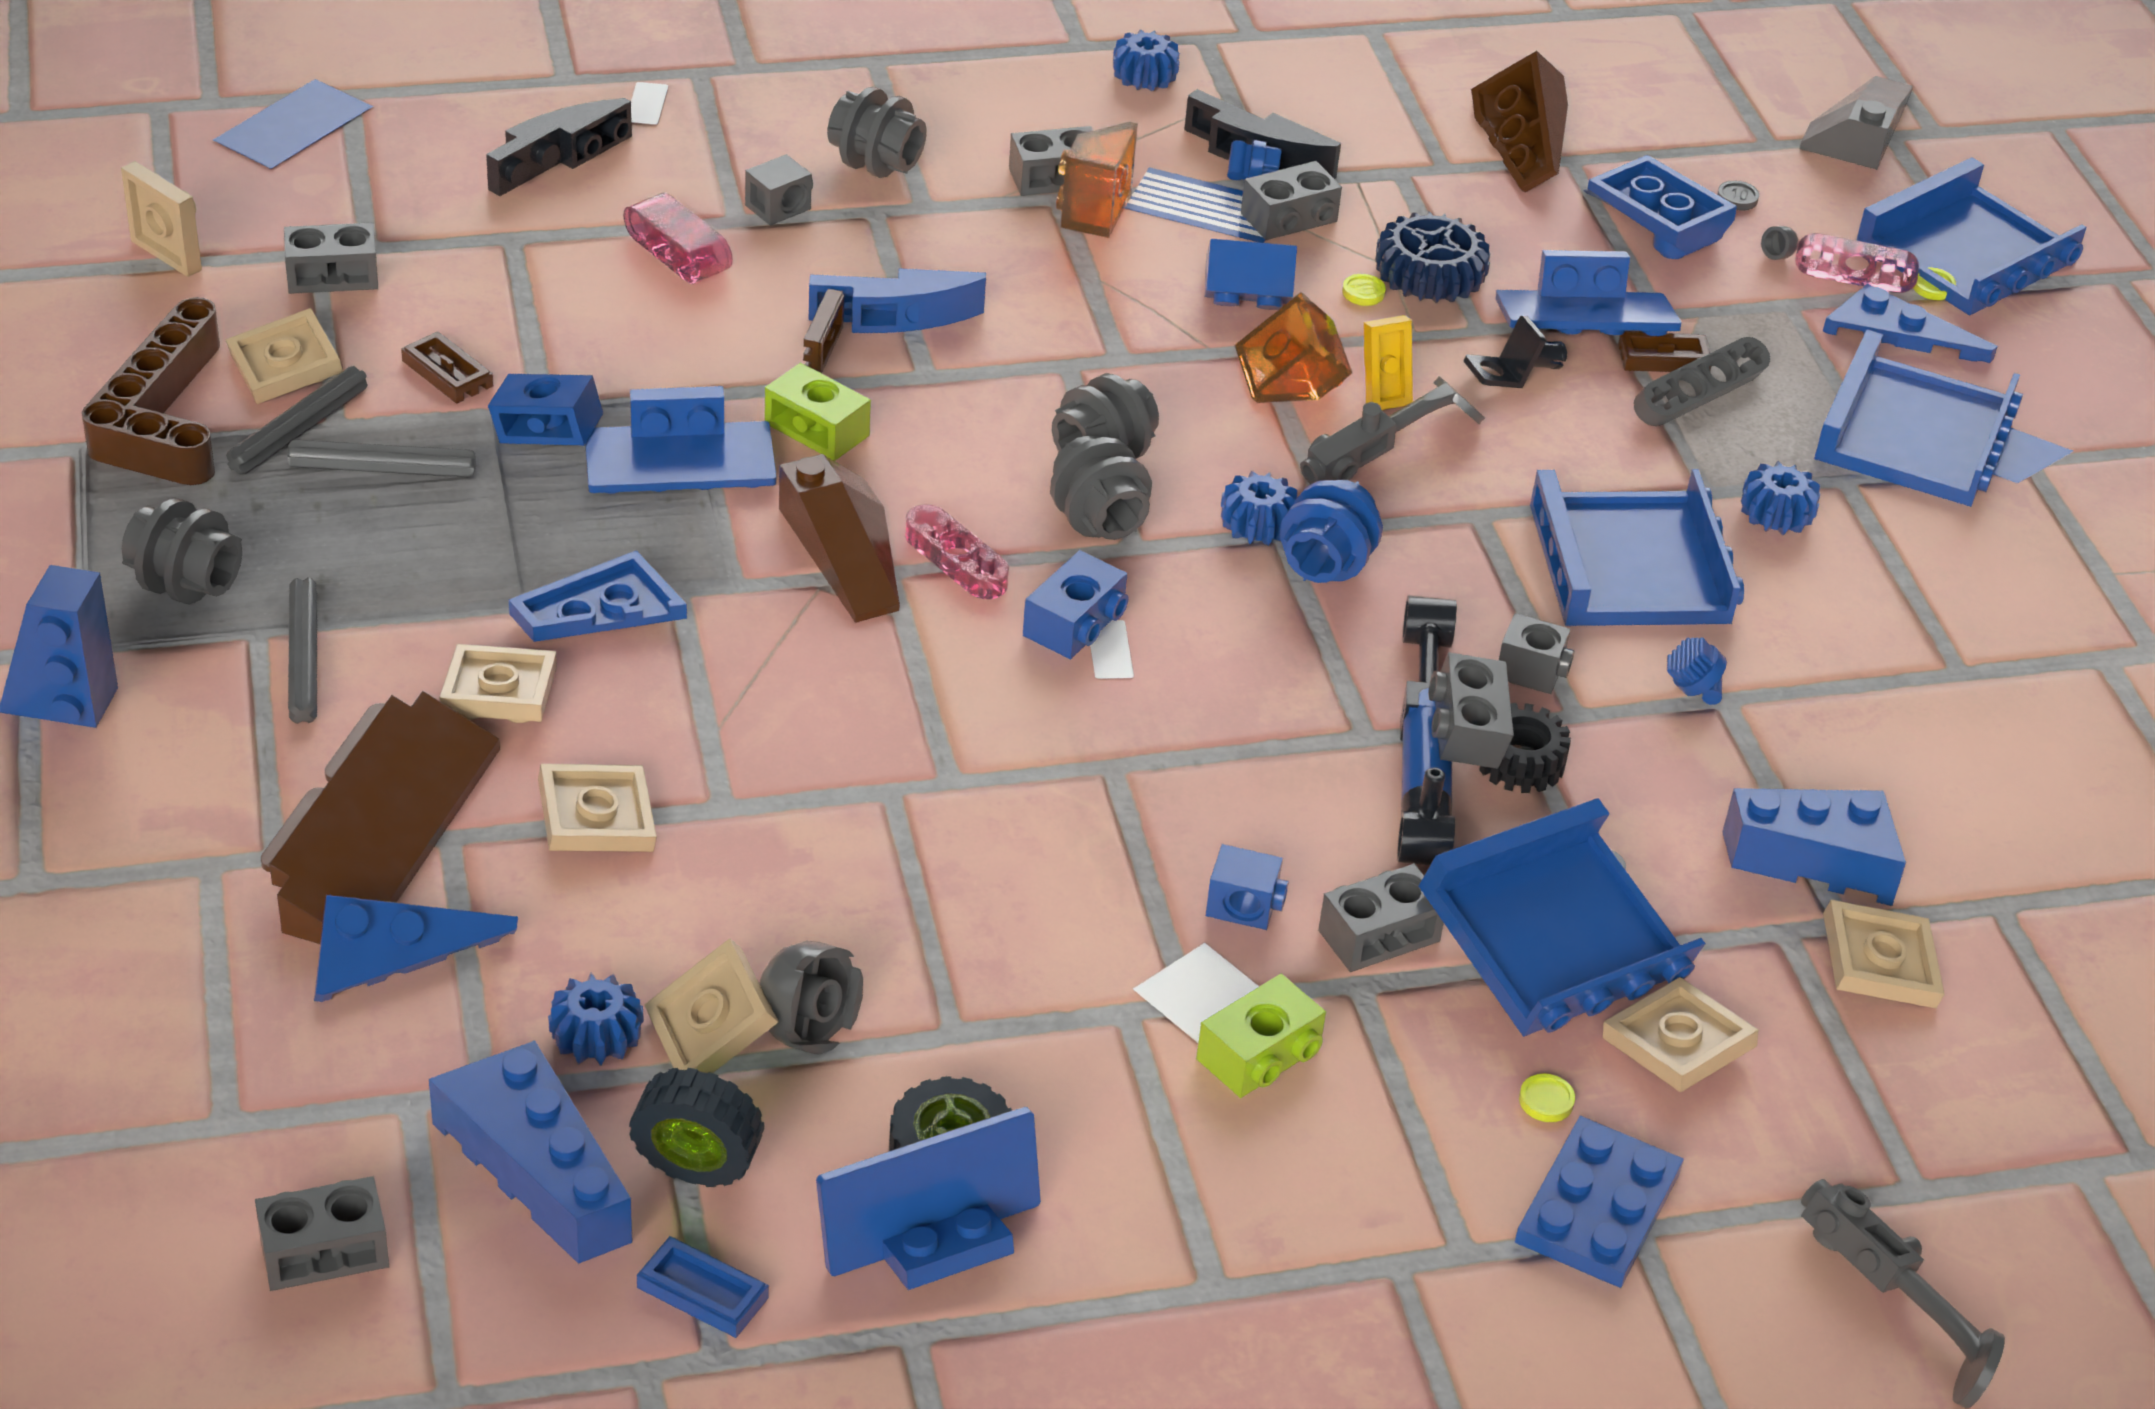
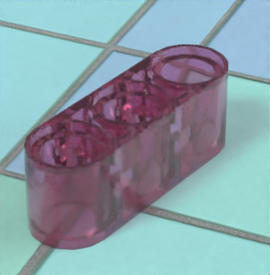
(678, 238)

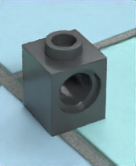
(778, 189)
(1536, 653)

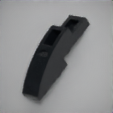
(1225, 123)
(557, 137)

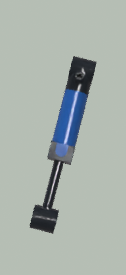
(1426, 780)

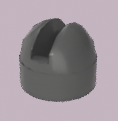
(1779, 242)

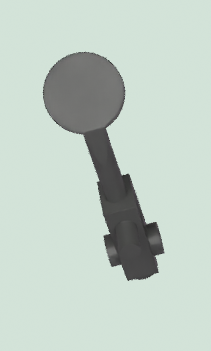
(1374, 434)
(1848, 1225)

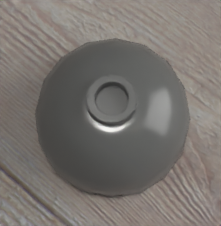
(812, 994)

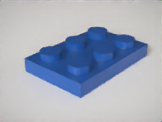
(1599, 1201)

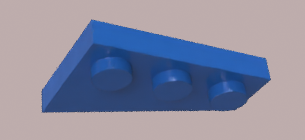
(599, 599)

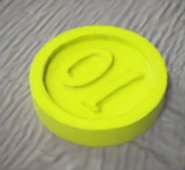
(1363, 289)
(1928, 290)
(1547, 1097)

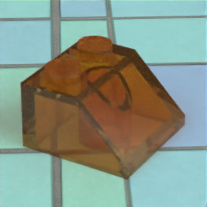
(1097, 179)
(1293, 354)

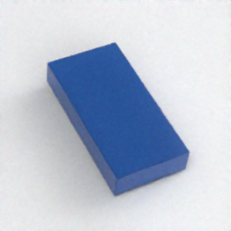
(702, 1286)

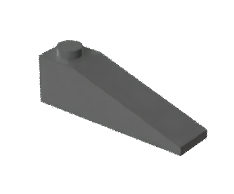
(1860, 124)

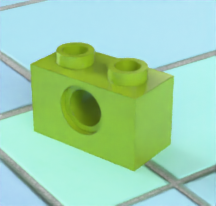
(817, 411)
(1261, 1035)

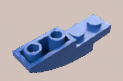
(906, 303)

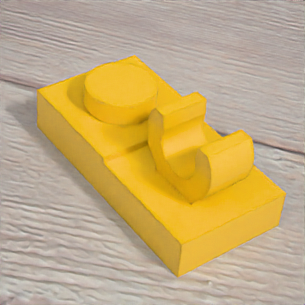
(1388, 361)

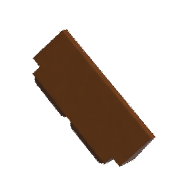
(381, 811)

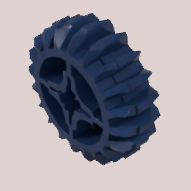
(1432, 257)

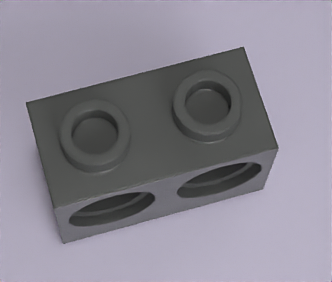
(1037, 156)
(1291, 200)
(330, 258)
(1471, 710)
(1379, 918)
(322, 1233)

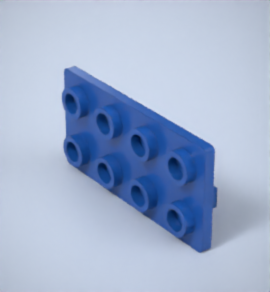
(1588, 293)
(679, 444)
(933, 1201)

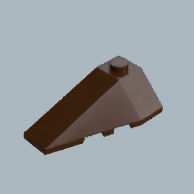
(1525, 118)
(842, 532)

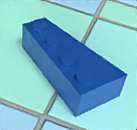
(536, 1144)

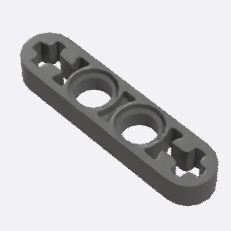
(1701, 379)

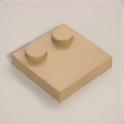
(161, 218)
(284, 356)
(499, 682)
(596, 807)
(1883, 954)
(711, 1011)
(1680, 1034)

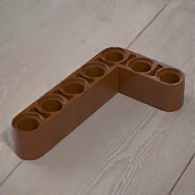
(127, 415)

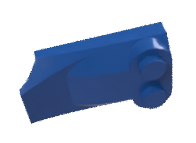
(1666, 203)

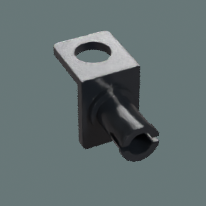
(1522, 351)

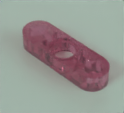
(1847, 248)
(978, 571)

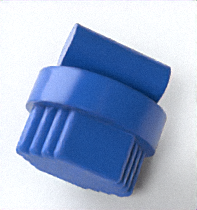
(1252, 159)
(1698, 669)

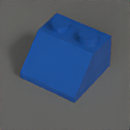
(1250, 273)

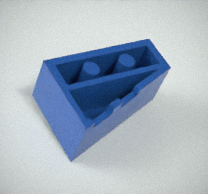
(63, 652)
(1816, 835)

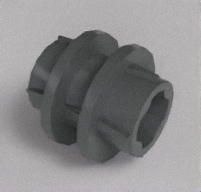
(876, 132)
(1110, 410)
(1101, 487)
(181, 551)

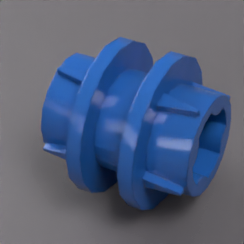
(1331, 531)

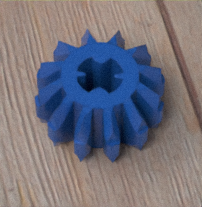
(1146, 60)
(1780, 498)
(1256, 506)
(596, 1019)

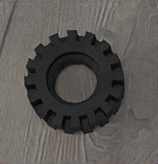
(1535, 766)

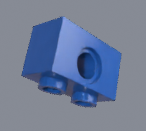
(545, 409)
(1075, 604)

